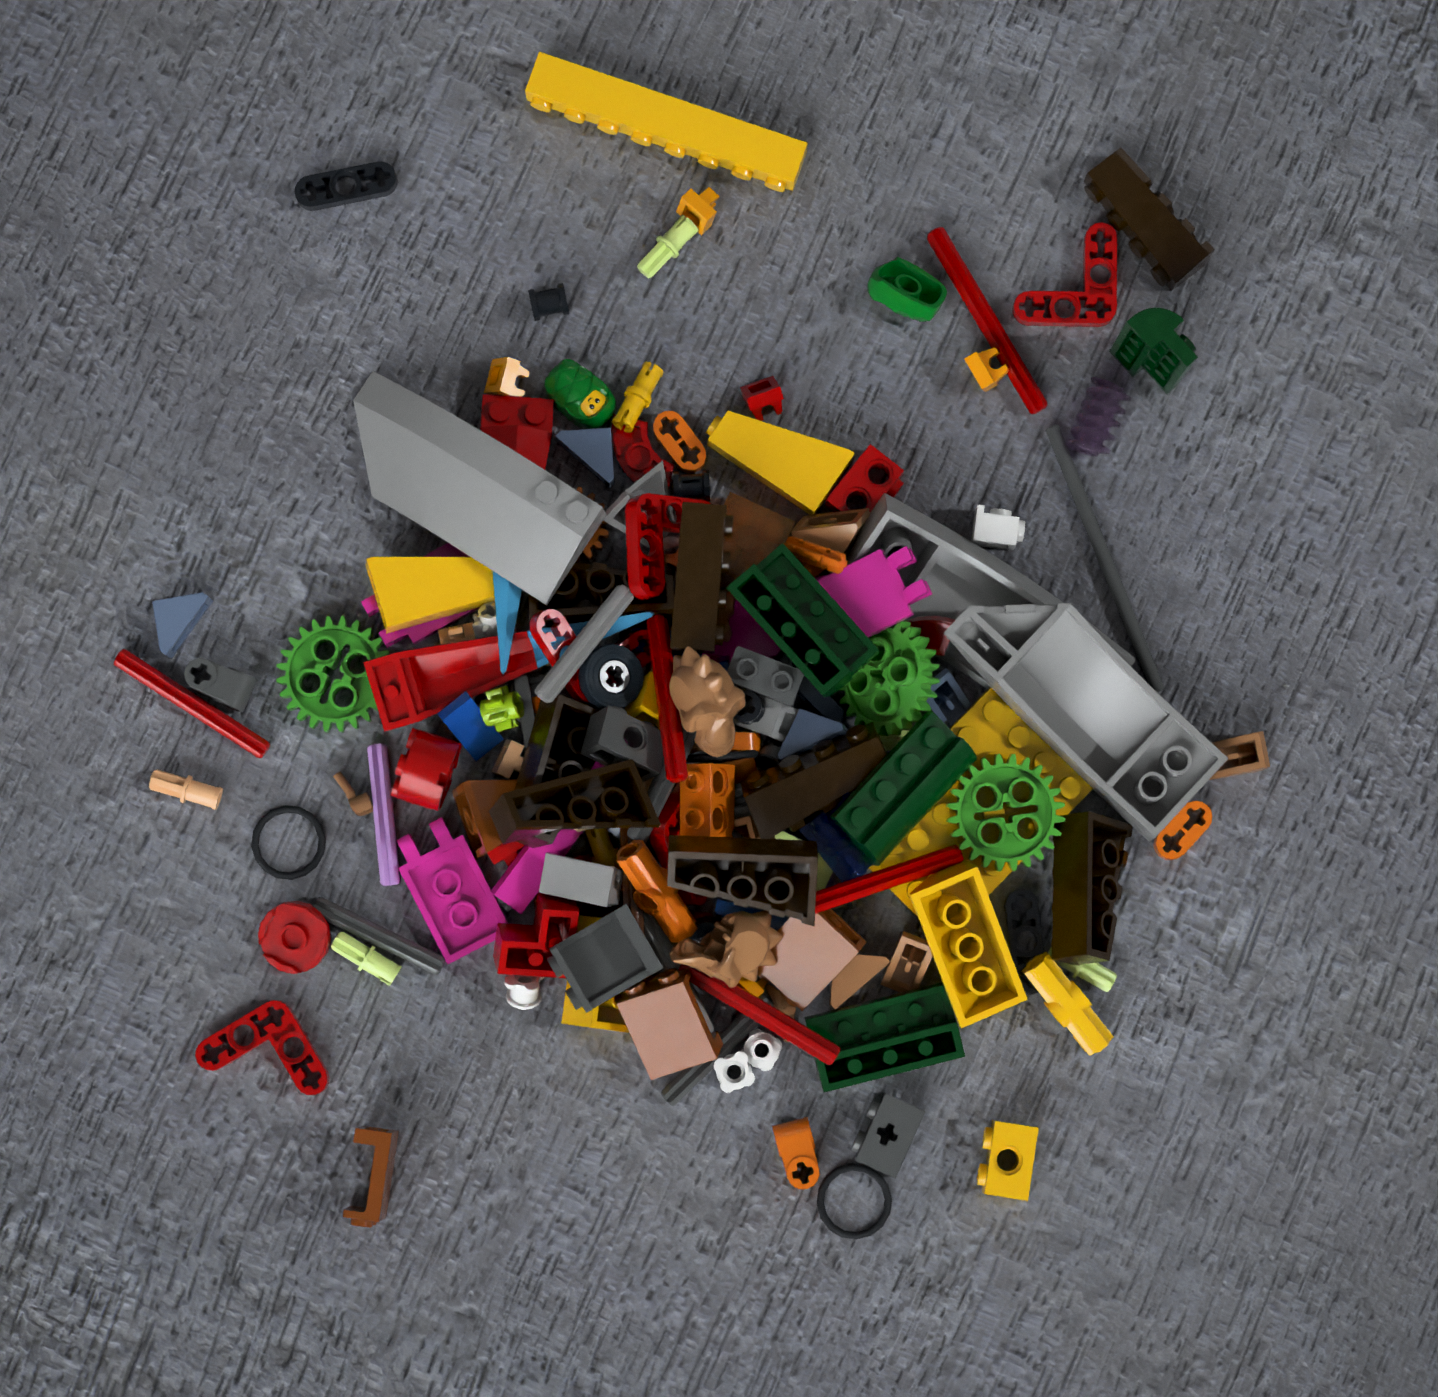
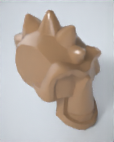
(706, 701)
(732, 949)

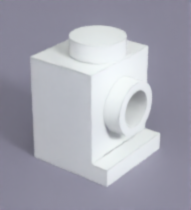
(997, 528)

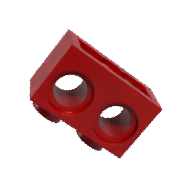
(858, 483)

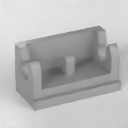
(581, 880)

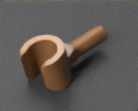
(359, 804)

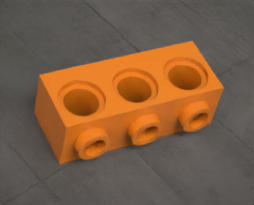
(707, 800)

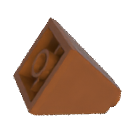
(473, 804)

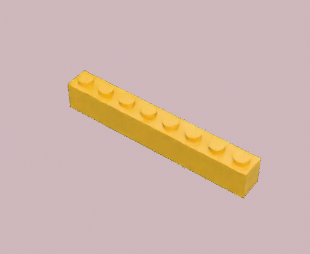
(665, 122)

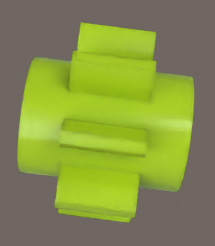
(502, 708)

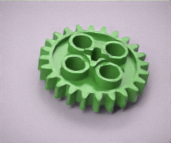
(304, 662)
(894, 682)
(1001, 780)

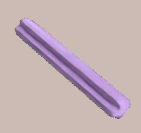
(383, 814)

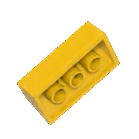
(967, 943)

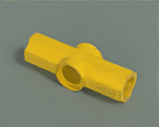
(1067, 1003)

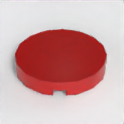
(294, 937)

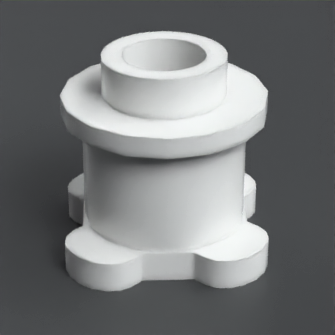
(523, 991)
(774, 1047)
(745, 1079)

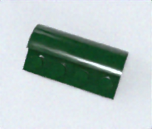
(1153, 345)
(803, 620)
(903, 787)
(888, 1036)

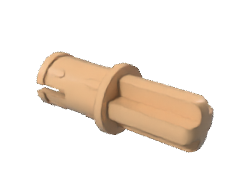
(185, 789)

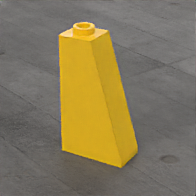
(784, 460)
(427, 588)

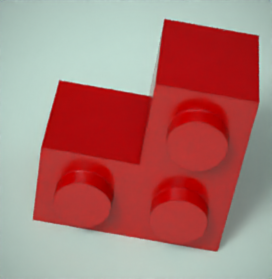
(525, 948)

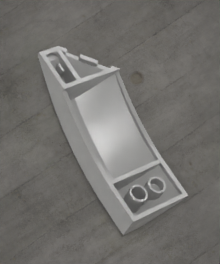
(472, 489)
(954, 569)
(1089, 708)

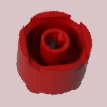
(426, 769)

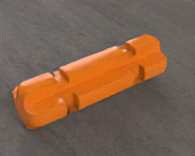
(816, 554)

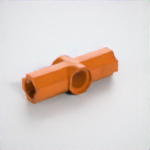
(652, 892)

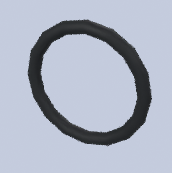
(730, 756)
(256, 835)
(821, 1197)

